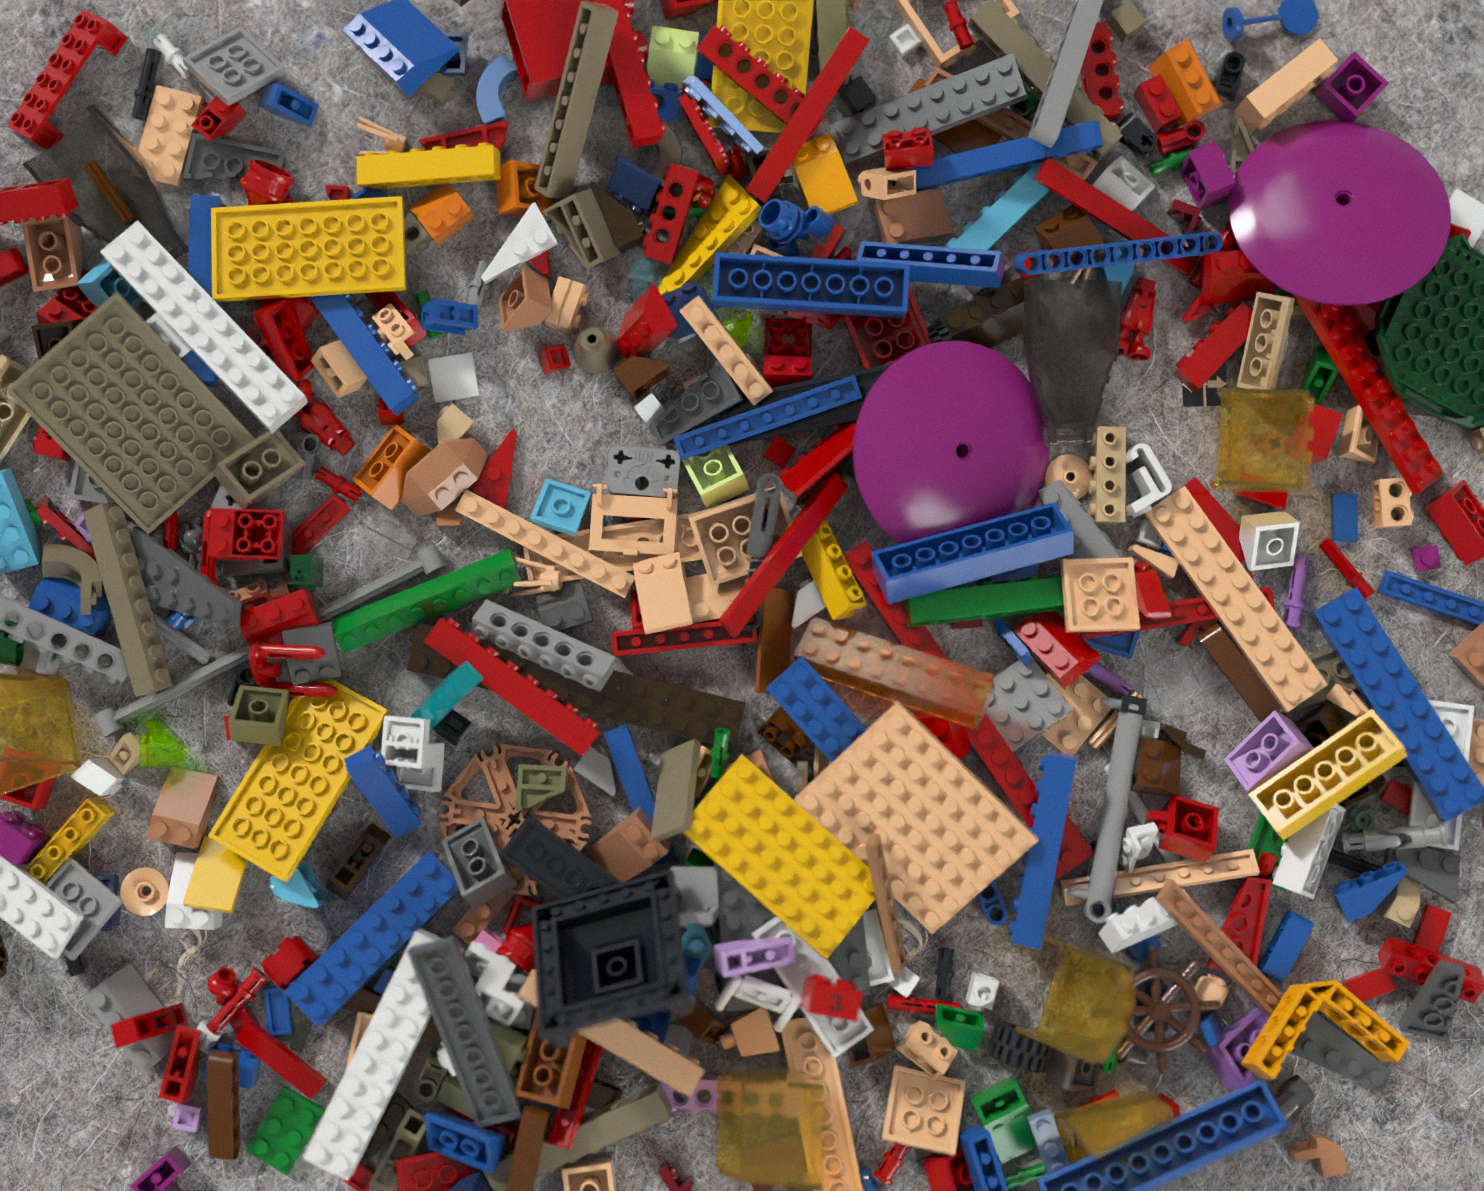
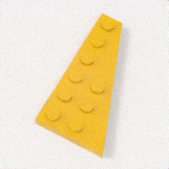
(719, 227)

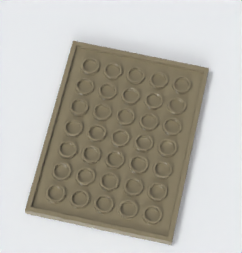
(130, 412)

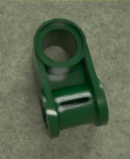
(10, 650)

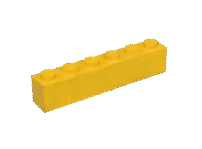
(429, 167)

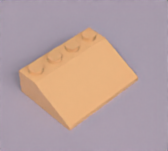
(724, 535)

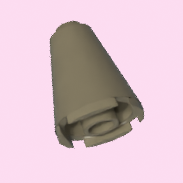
(596, 350)

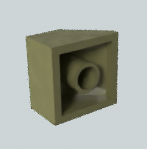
(259, 715)

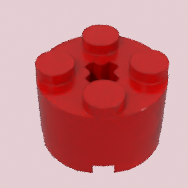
(289, 962)

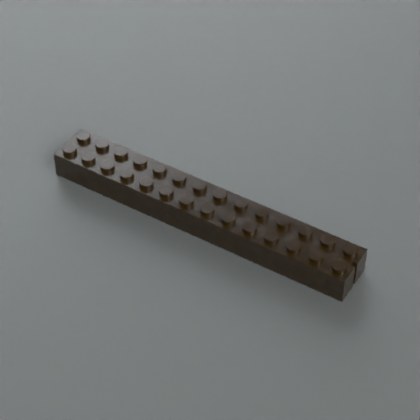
(622, 698)

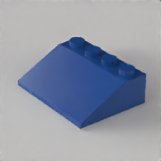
(401, 43)

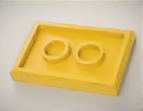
(215, 878)

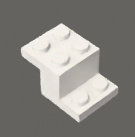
(408, 747)
(493, 974)

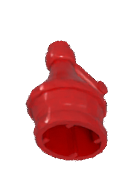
(266, 184)
(518, 942)

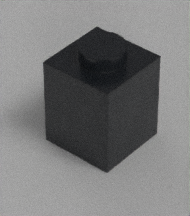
(858, 96)

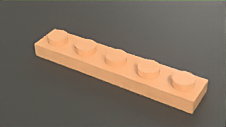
(726, 350)

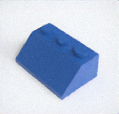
(61, 601)
(464, 1141)

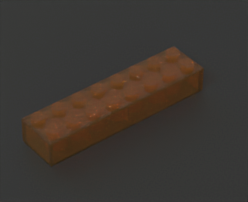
(897, 672)

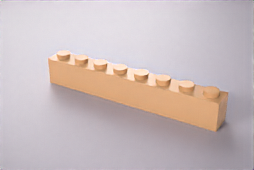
(636, 1048)

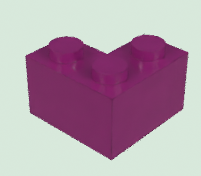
(162, 1174)

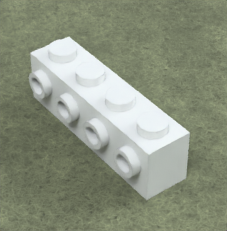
(1136, 925)

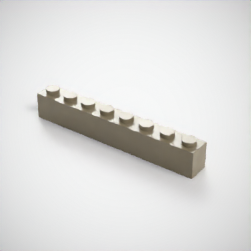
(1006, 37)
(576, 99)
(127, 599)
(597, 1129)

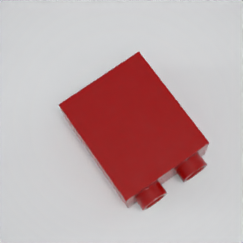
(541, 39)

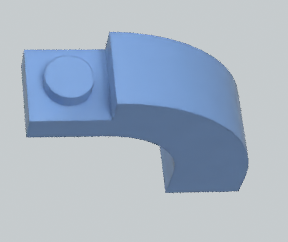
(490, 88)

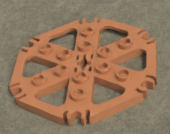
(504, 793)

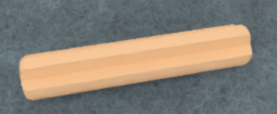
(1106, 728)

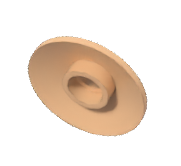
(1070, 464)
(133, 891)

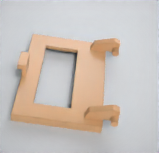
(633, 507)

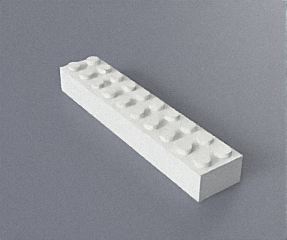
(204, 327)
(373, 1071)

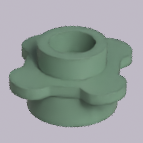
(1367, 814)

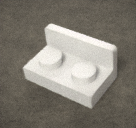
(1136, 844)

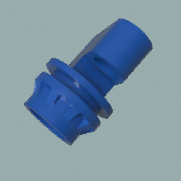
(787, 222)

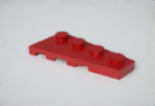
(1247, 918)

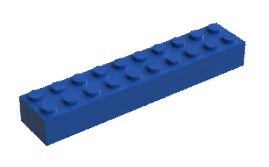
(1400, 703)
(1179, 1147)

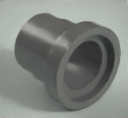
(1134, 1058)

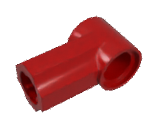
(1179, 138)

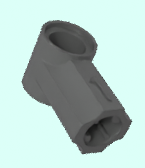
(306, 453)
(1293, 1096)

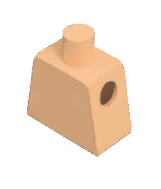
(875, 183)
(752, 1033)

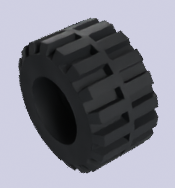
(1018, 1049)

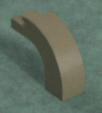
(669, 152)
(76, 566)
(404, 1144)

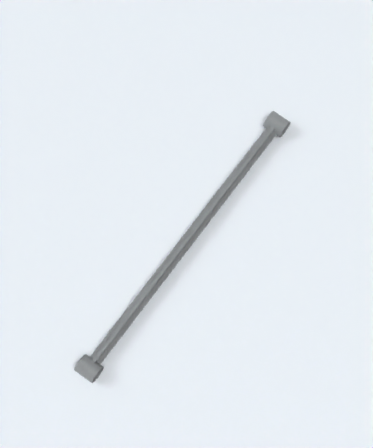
(111, 721)

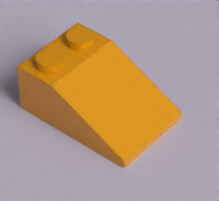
(823, 176)

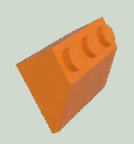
(1187, 81)
(387, 466)

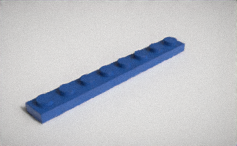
(768, 417)

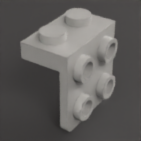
(38, 660)
(699, 894)

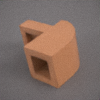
(1326, 1154)

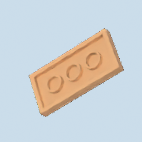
(169, 133)

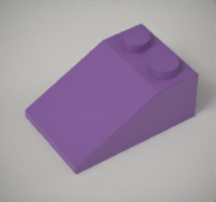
(1233, 1047)

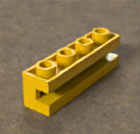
(832, 574)
(70, 838)

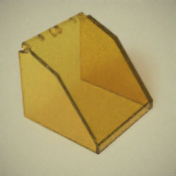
(35, 731)
(770, 1128)

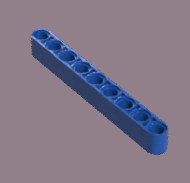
(1007, 156)
(1128, 249)

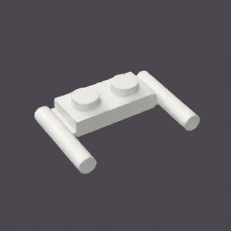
(761, 994)

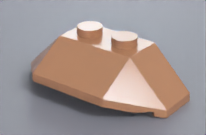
(443, 475)

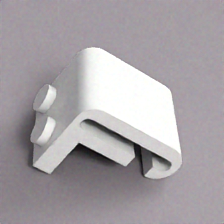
(1148, 481)

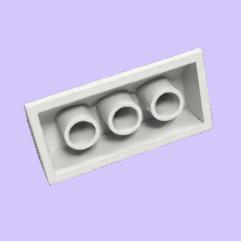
(1307, 853)

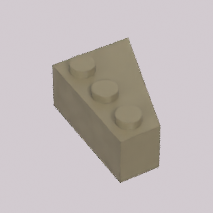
(584, 227)

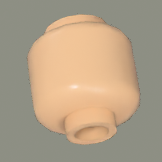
(1211, 988)

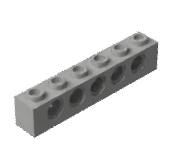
(543, 645)
(114, 671)

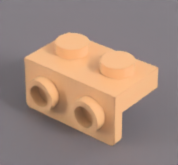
(395, 329)

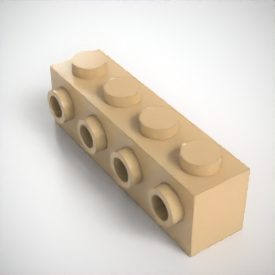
(1108, 475)

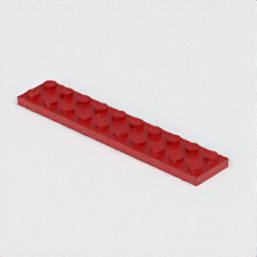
(1373, 393)

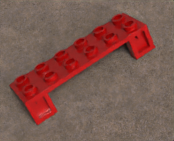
(59, 74)

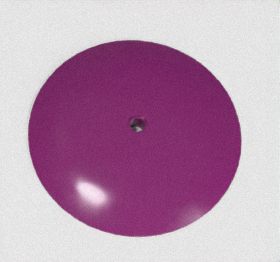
(1351, 253)
(917, 419)

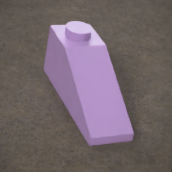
(753, 955)

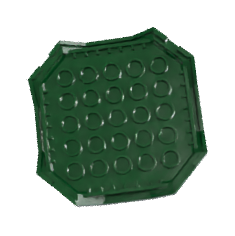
(1436, 338)

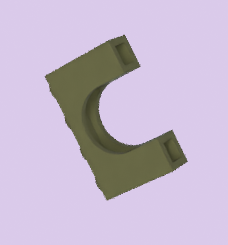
(513, 1050)

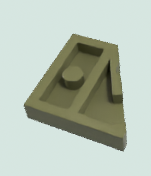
(539, 784)

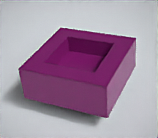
(1425, 558)

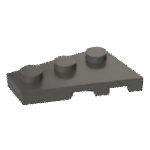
(1429, 867)

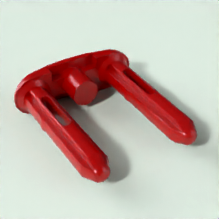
(170, 541)
(266, 673)

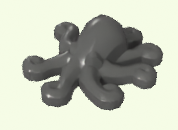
(192, 539)

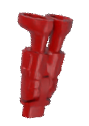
(1138, 318)
(323, 422)

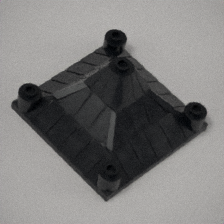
(609, 956)

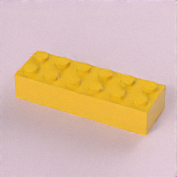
(1328, 774)

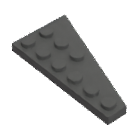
(177, 586)

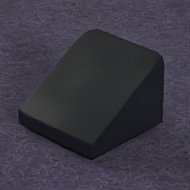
(453, 727)

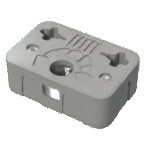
(642, 464)

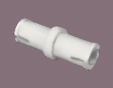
(172, 55)

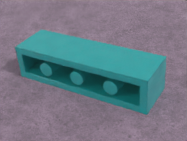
(448, 694)

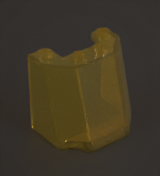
(1264, 440)
(1085, 1004)
(1109, 1124)

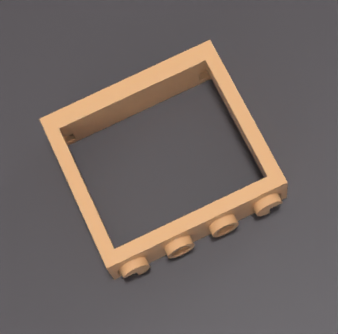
(950, 57)

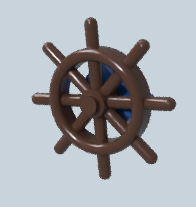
(1154, 1012)

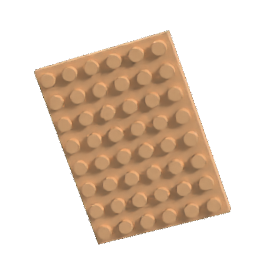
(934, 817)

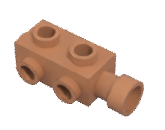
(260, 593)

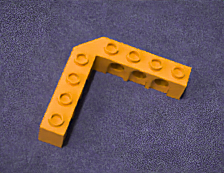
(1336, 1003)

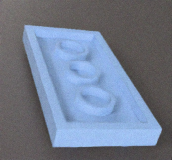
(715, 109)

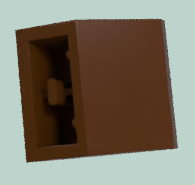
(785, 735)
(876, 1043)

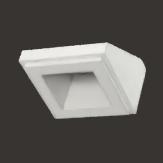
(649, 409)
(904, 981)

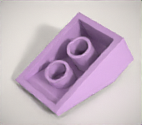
(1267, 751)

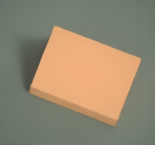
(1358, 437)

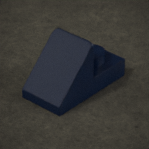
(458, 64)

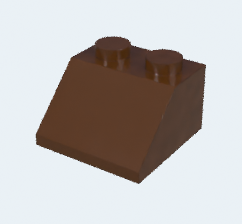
(1067, 230)
(640, 374)
(1156, 768)

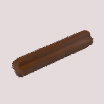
(109, 192)

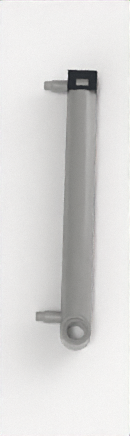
(1115, 803)

